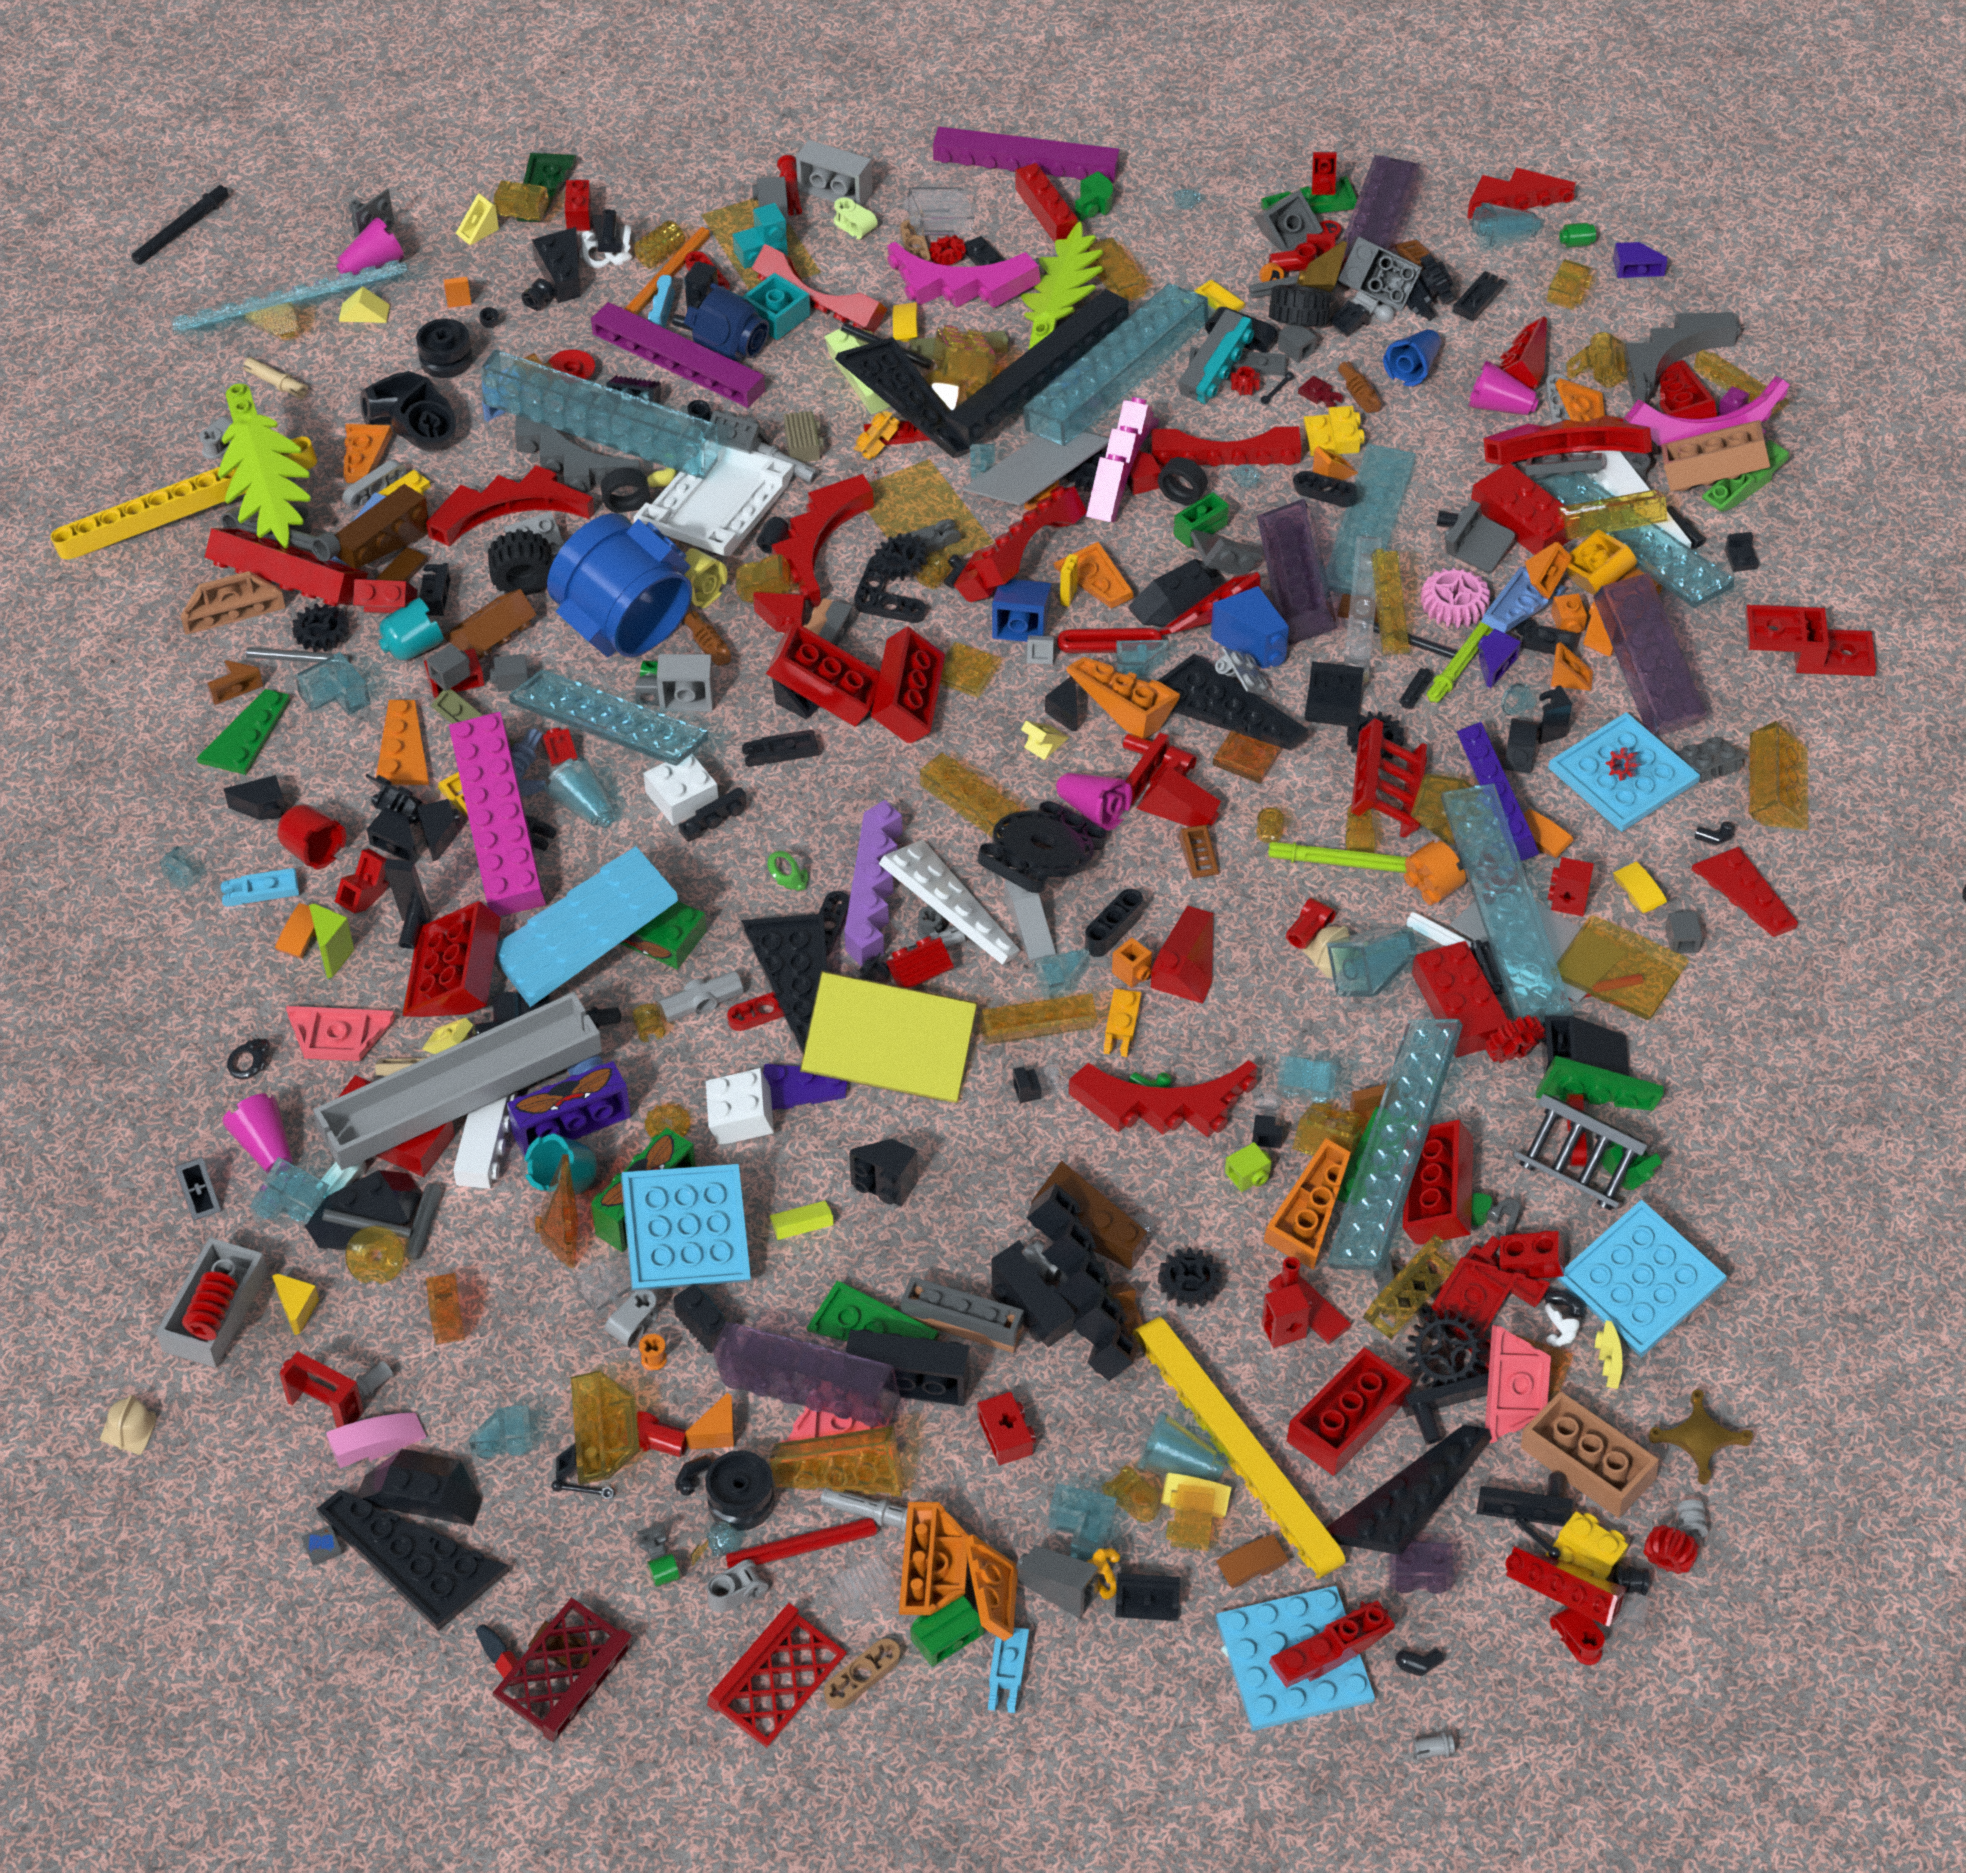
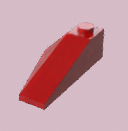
(1527, 355)
(1684, 394)
(1202, 611)
(1186, 957)

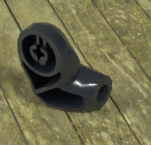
(412, 408)

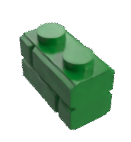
(1204, 515)
(946, 1630)

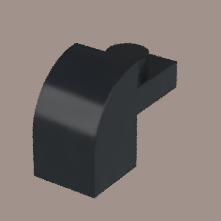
(1520, 745)

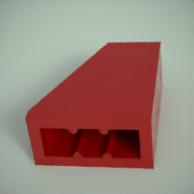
(1179, 800)

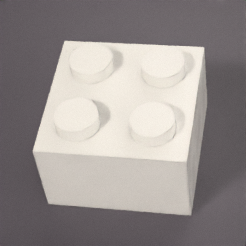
(680, 788)
(739, 1106)

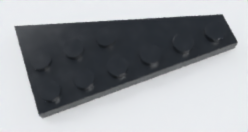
(898, 382)
(1226, 704)
(792, 959)
(1404, 1504)
(415, 1561)

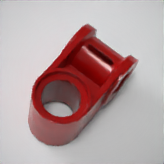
(1579, 1635)

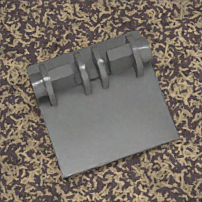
(544, 525)
(1243, 667)

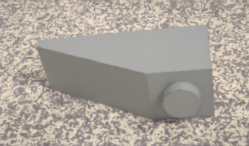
(1029, 921)

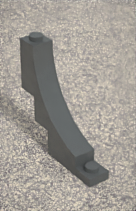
(1667, 345)

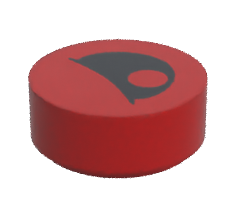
(1331, 227)

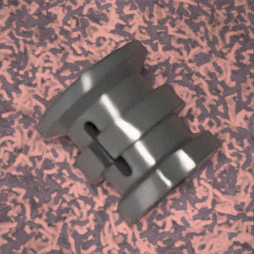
(933, 919)

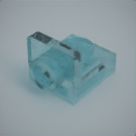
(979, 456)
(176, 870)

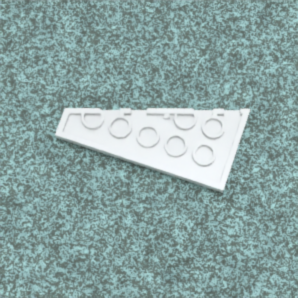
(935, 884)

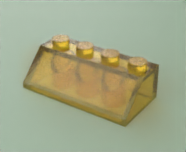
(1778, 778)

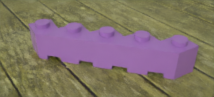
(871, 883)

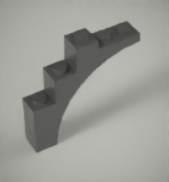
(558, 454)

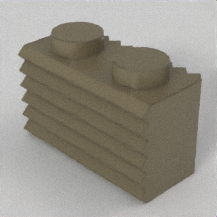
(801, 436)

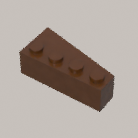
(384, 527)
(1112, 1230)

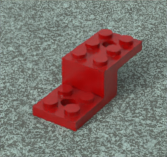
(1806, 634)

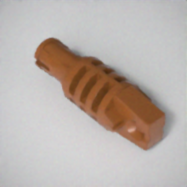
(1359, 388)
(708, 639)

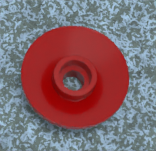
(574, 363)

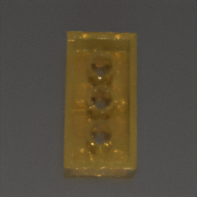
(963, 354)

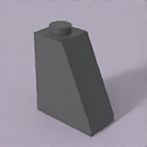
(1059, 1579)

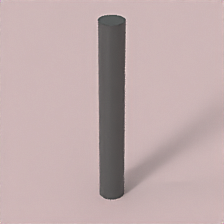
(362, 1222)

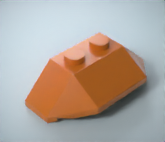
(932, 1560)

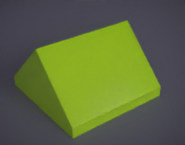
(332, 937)

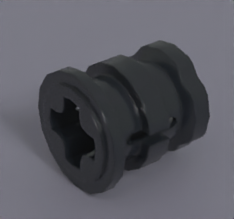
(1632, 1579)

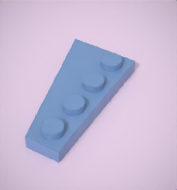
(1517, 602)

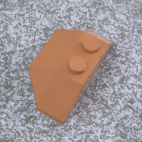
(230, 601)

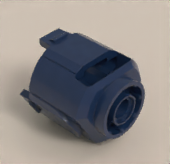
(728, 324)

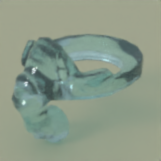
(1526, 699)

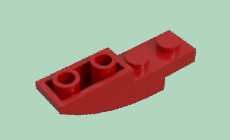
(1334, 1646)

